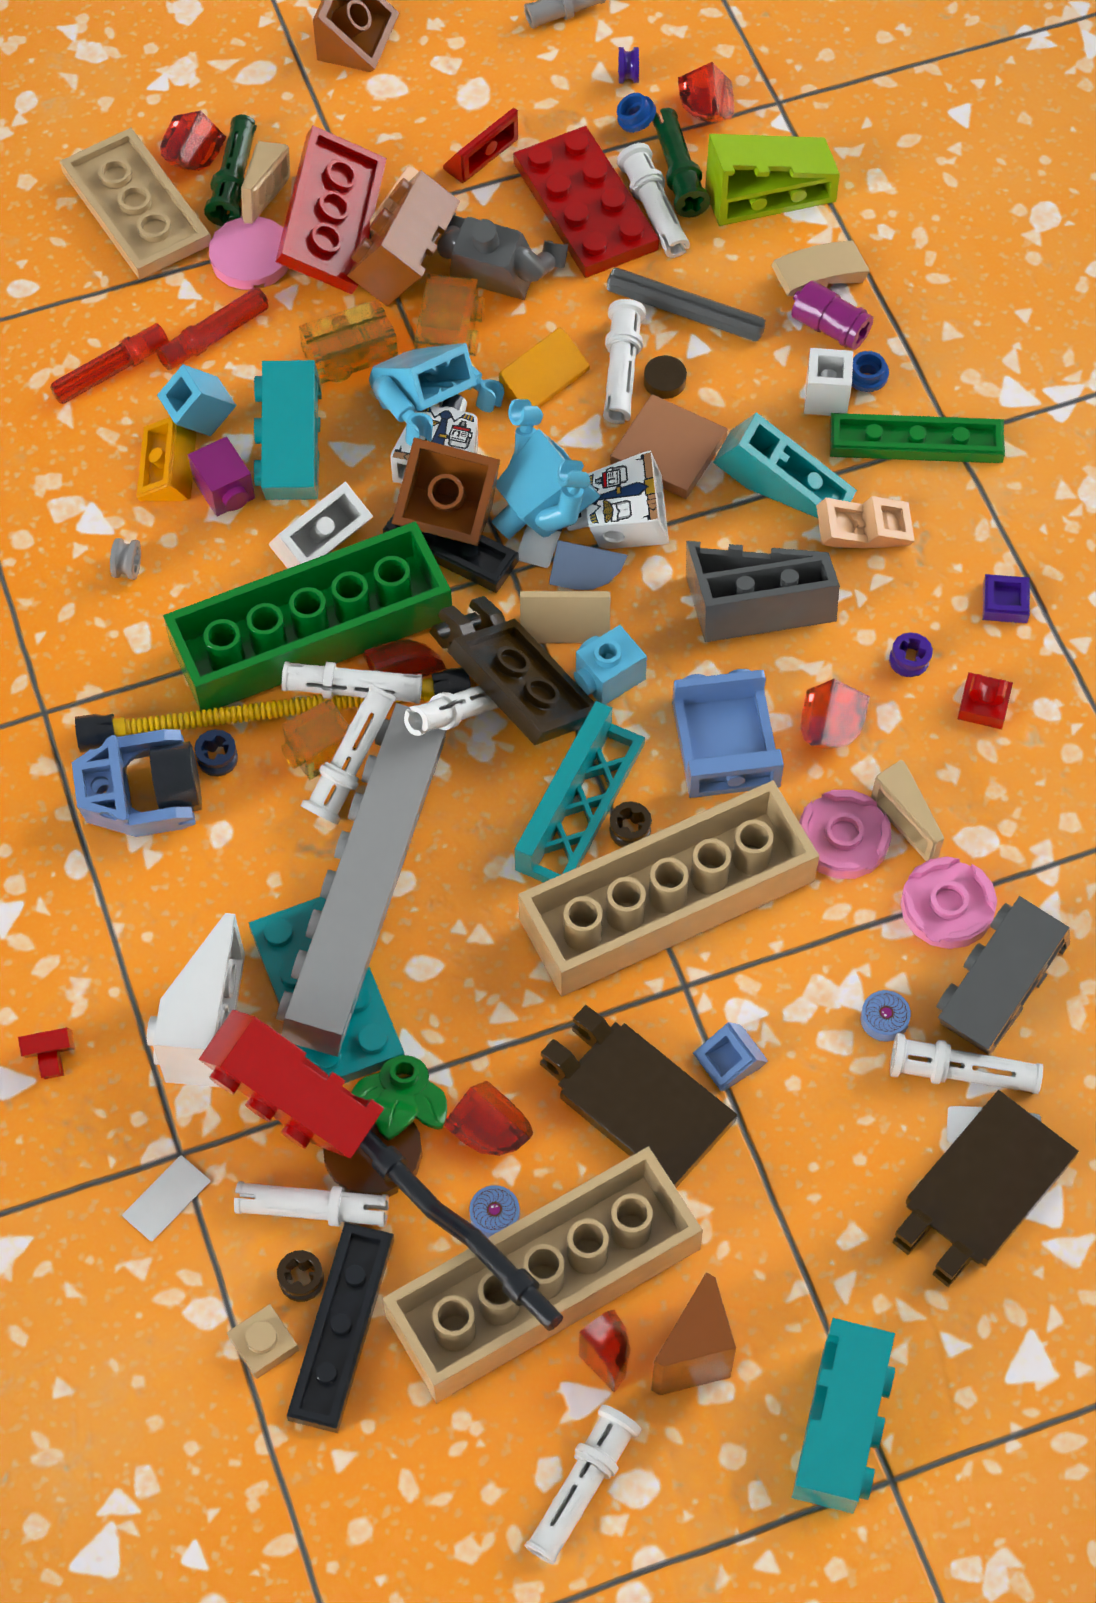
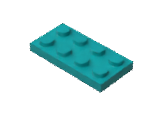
(370, 1034)

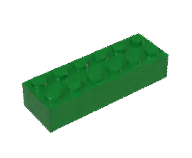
(308, 616)

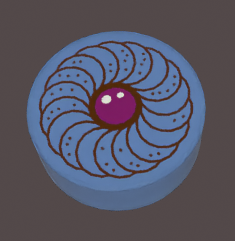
(885, 1015)
(493, 1209)

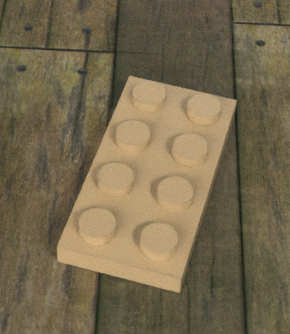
(135, 203)

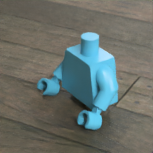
(426, 378)
(541, 479)

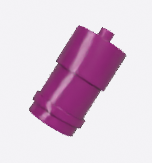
(828, 313)

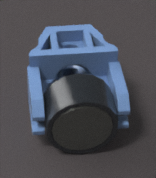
(173, 778)

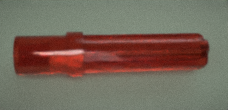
(195, 339)
(128, 353)

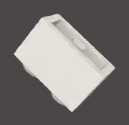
(321, 527)

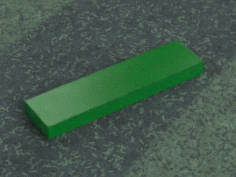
(917, 438)

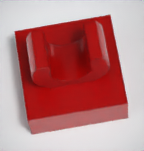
(985, 700)
(47, 1048)

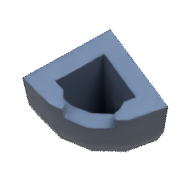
(584, 566)

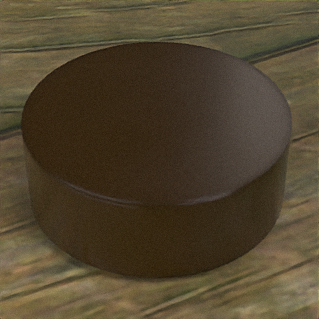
(665, 377)

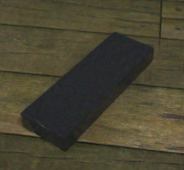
(483, 564)

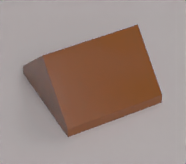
(353, 32)
(447, 491)
(699, 1344)

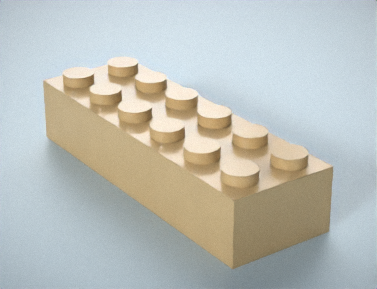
(667, 887)
(579, 1251)

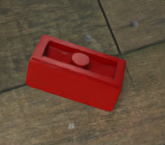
(484, 147)

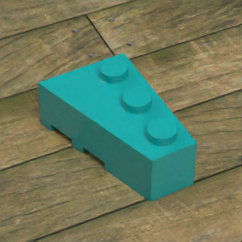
(288, 430)
(845, 1417)

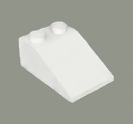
(198, 1006)

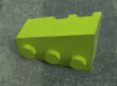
(768, 175)

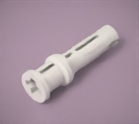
(648, 186)
(623, 345)
(375, 702)
(1024, 1075)
(594, 1462)

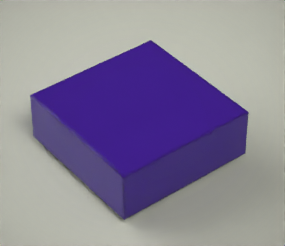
(1006, 598)

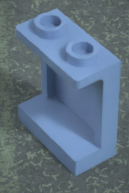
(725, 733)

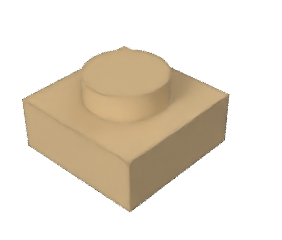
(262, 1341)

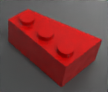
(288, 1086)

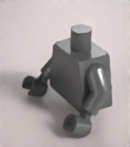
(497, 256)

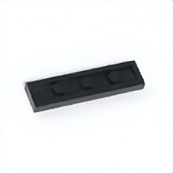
(340, 1328)

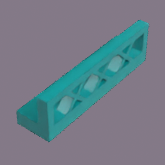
(564, 787)

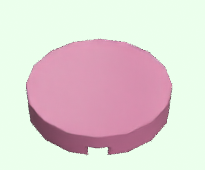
(247, 253)
(847, 833)
(948, 902)

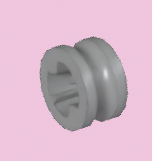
(125, 558)

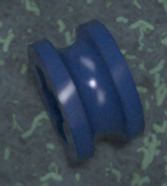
(210, 742)

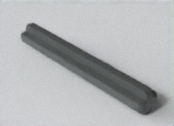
(686, 304)

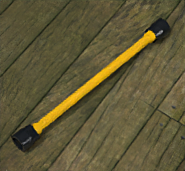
(95, 728)

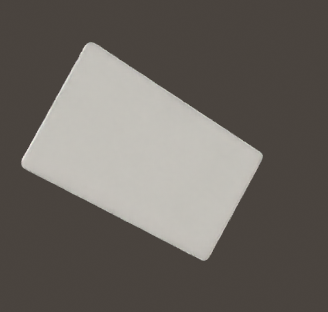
(166, 1198)

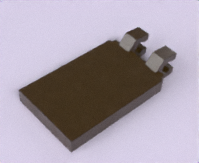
(513, 670)
(637, 1095)
(985, 1185)

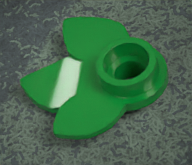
(403, 1098)

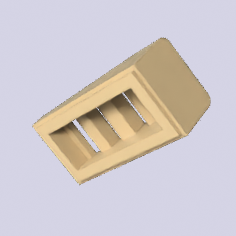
(264, 178)
(907, 809)

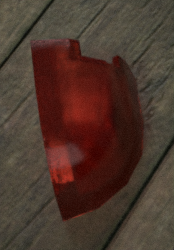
(707, 94)
(191, 141)
(404, 658)
(833, 714)
(488, 1121)
(606, 1348)

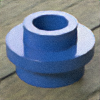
(635, 112)
(873, 364)

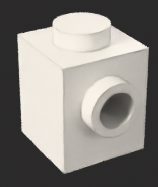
(828, 381)

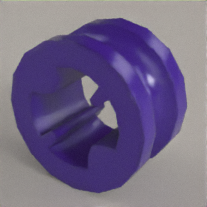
(628, 65)
(898, 653)

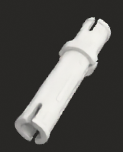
(349, 682)
(447, 710)
(333, 1205)

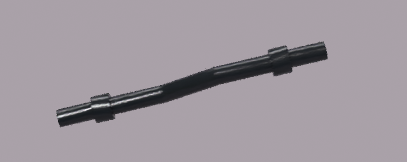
(517, 1283)

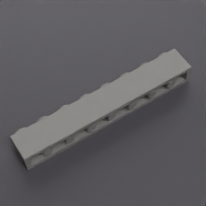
(361, 887)

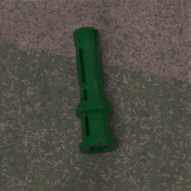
(683, 174)
(229, 179)

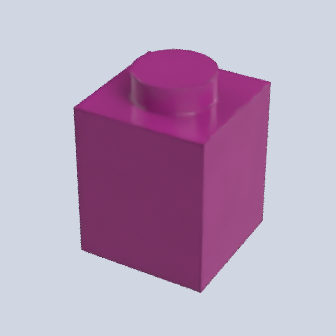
(221, 476)

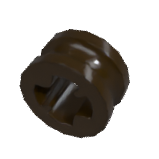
(638, 815)
(296, 1290)

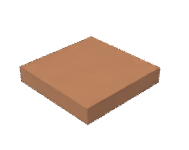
(678, 441)

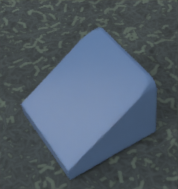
(730, 1056)

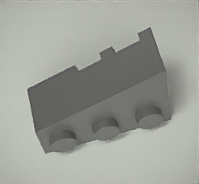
(759, 592)
(1003, 974)

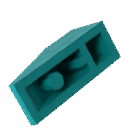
(778, 467)

